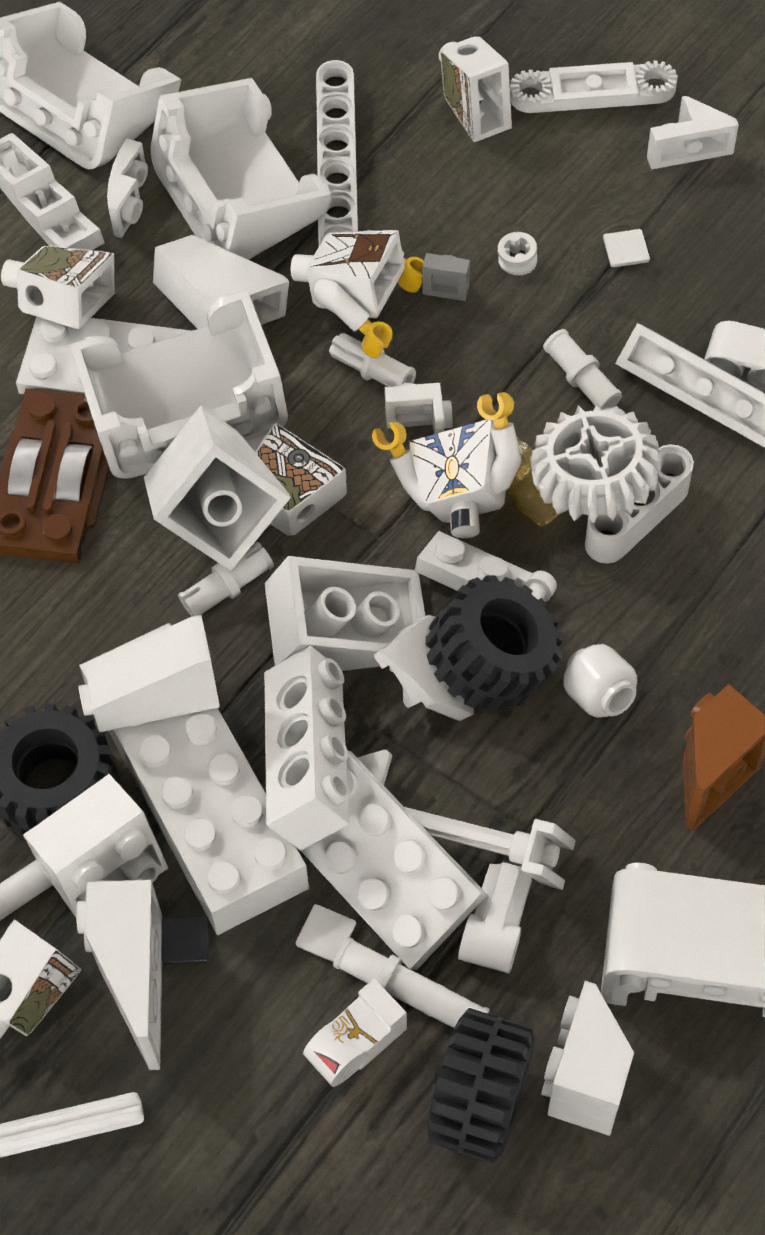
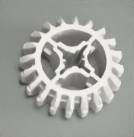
(595, 463)

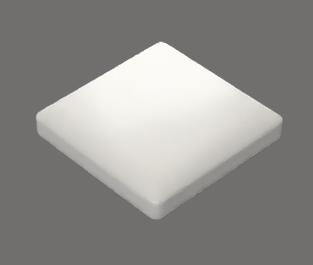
(626, 248)
(325, 932)

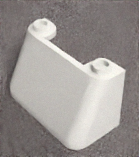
(69, 94)
(226, 170)
(153, 390)
(684, 938)

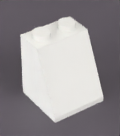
(214, 489)

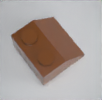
(720, 752)

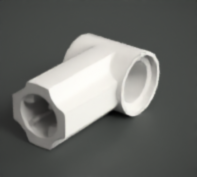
(494, 929)

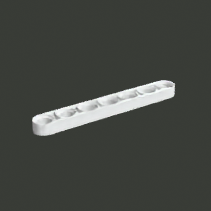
(337, 161)

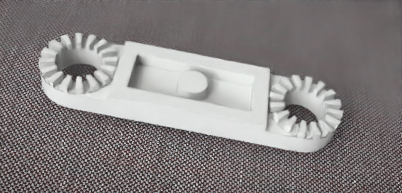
(593, 87)

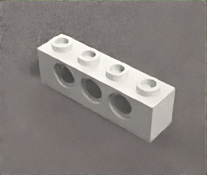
(305, 748)

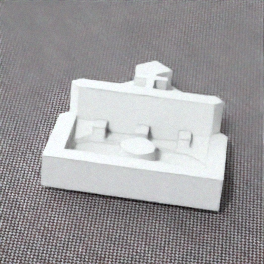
(410, 664)

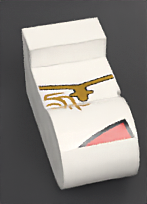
(356, 1034)

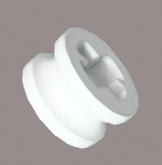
(521, 263)

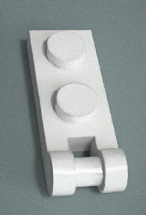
(457, 562)

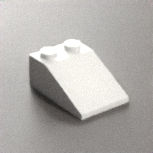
(340, 609)
(125, 935)

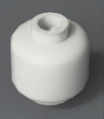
(600, 681)

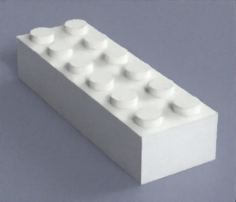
(211, 813)

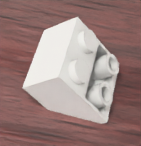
(96, 840)
(592, 1069)

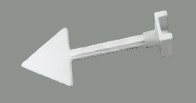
(535, 851)

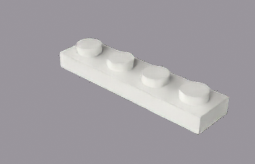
(695, 382)

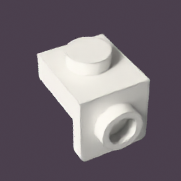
(418, 406)

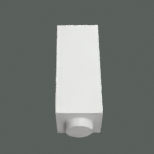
(198, 273)
(152, 678)

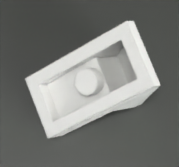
(697, 136)

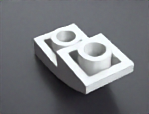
(123, 193)

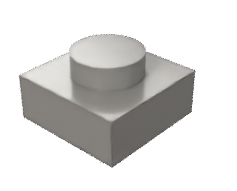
(446, 276)

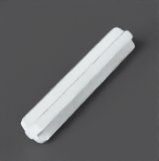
(70, 1123)

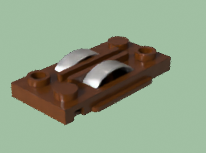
(51, 478)

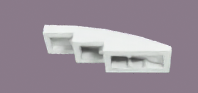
(42, 200)

